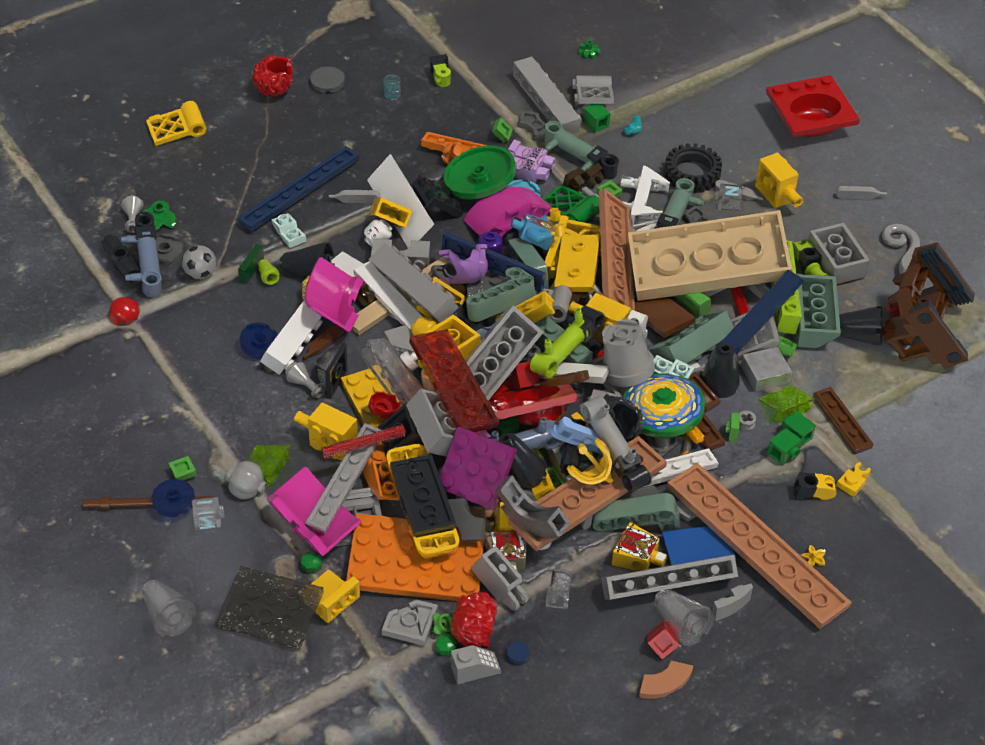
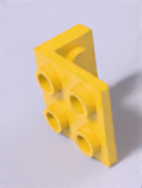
(336, 595)

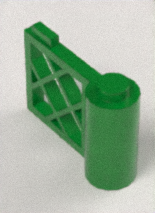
(579, 211)

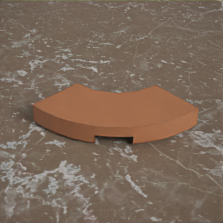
(666, 682)

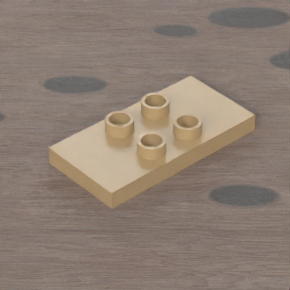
(709, 255)

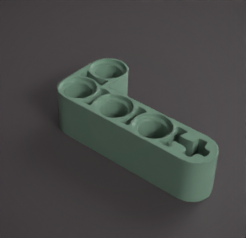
(525, 253)
(516, 289)
(640, 511)

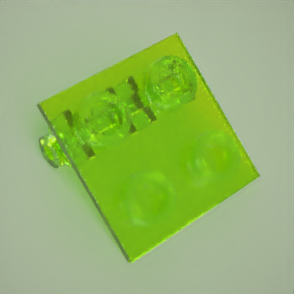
(787, 402)
(271, 460)

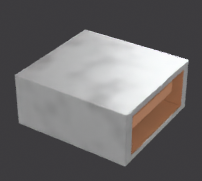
(766, 369)

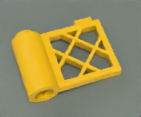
(189, 120)

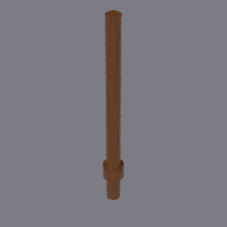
(106, 503)

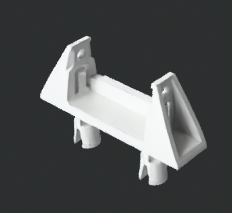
(644, 184)

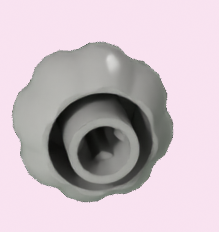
(246, 480)

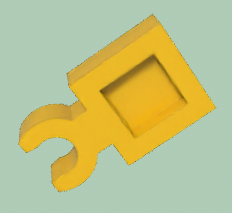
(851, 481)

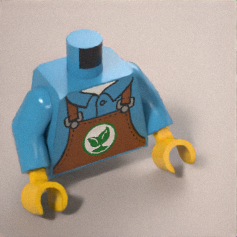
(539, 230)

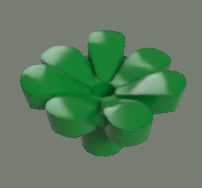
(589, 49)

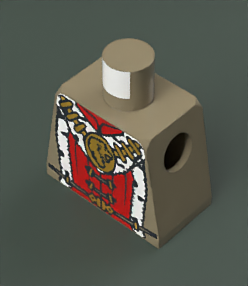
(510, 545)

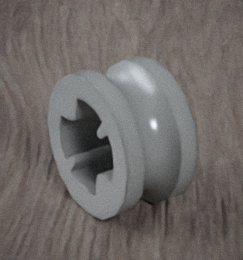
(748, 425)

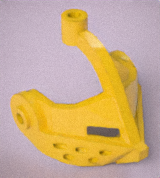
(602, 468)

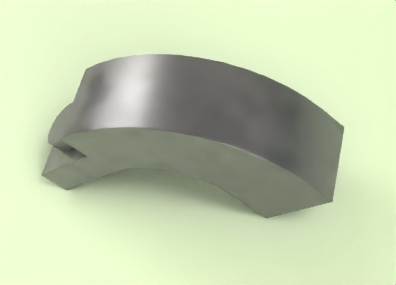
(534, 518)

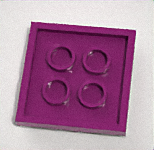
(476, 467)

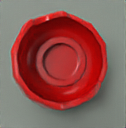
(124, 310)
(383, 405)

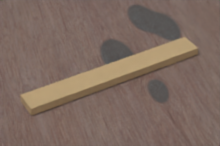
(377, 311)

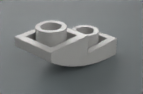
(738, 599)

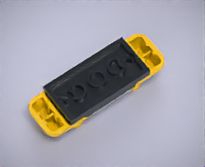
(423, 500)

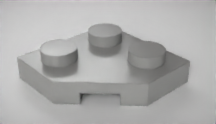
(411, 623)

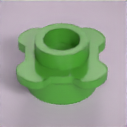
(442, 623)

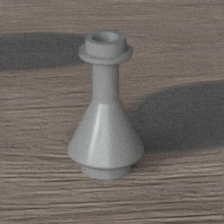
(132, 206)
(298, 374)

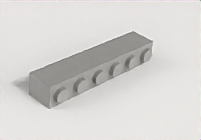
(545, 94)
(413, 283)
(669, 577)

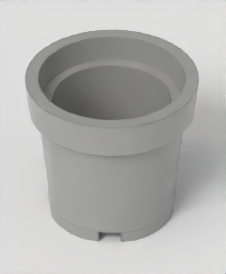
(626, 354)

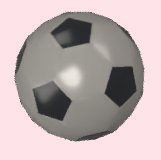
(199, 262)

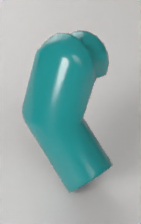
(634, 127)

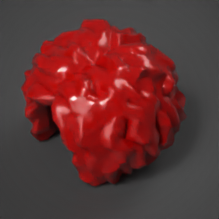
(273, 75)
(474, 619)

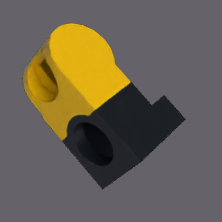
(815, 486)

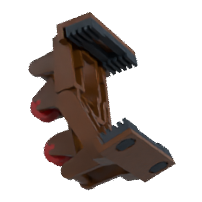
(925, 320)

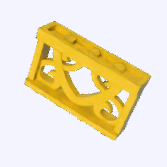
(571, 228)

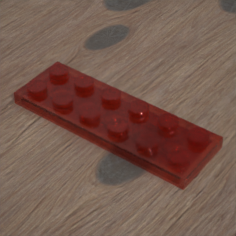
(453, 381)

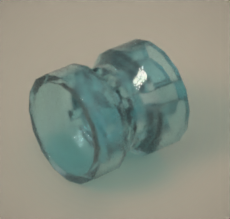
(392, 87)

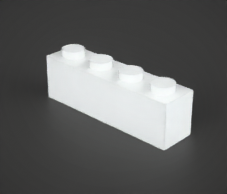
(291, 338)

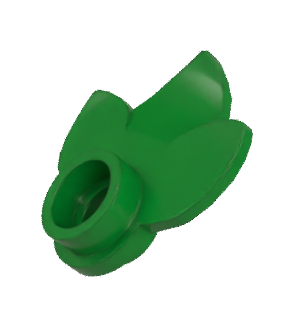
(162, 216)

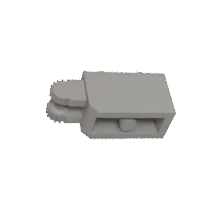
(500, 578)

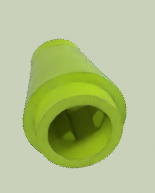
(268, 272)

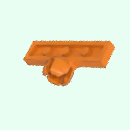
(449, 146)

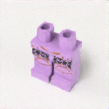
(531, 162)

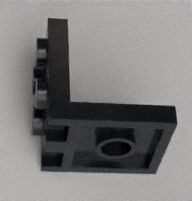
(433, 194)

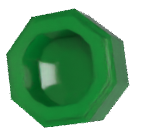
(311, 562)
(445, 644)

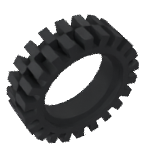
(696, 154)

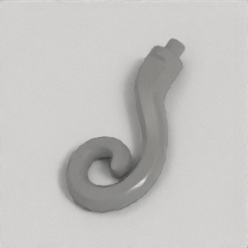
(905, 231)

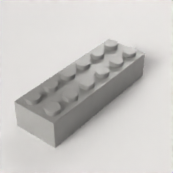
(502, 349)

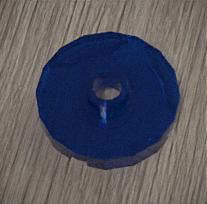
(252, 335)
(173, 497)

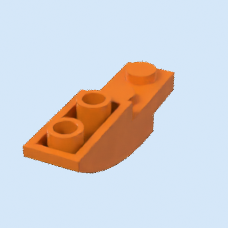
(379, 476)

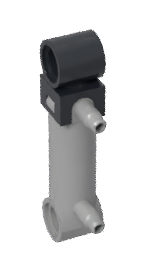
(626, 460)

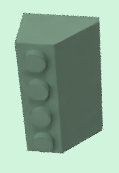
(819, 311)
(695, 339)

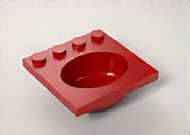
(812, 106)
(533, 403)

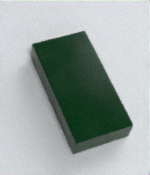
(250, 264)

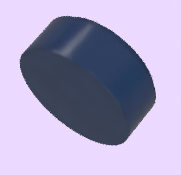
(518, 653)

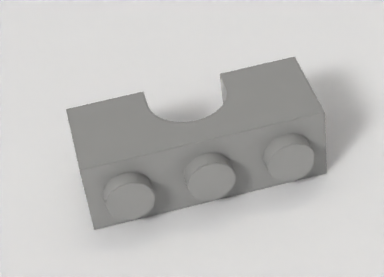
(417, 252)

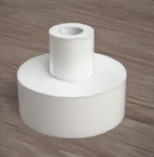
(410, 360)

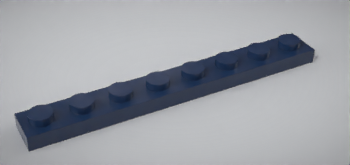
(298, 189)

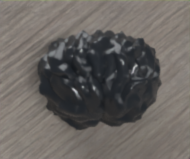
(626, 416)

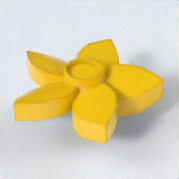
(814, 556)

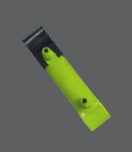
(579, 330)

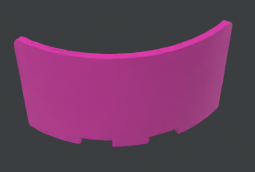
(497, 210)
(332, 293)
(296, 502)

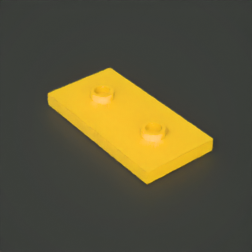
(578, 262)

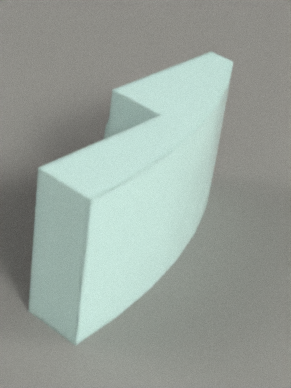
(288, 230)
(677, 368)

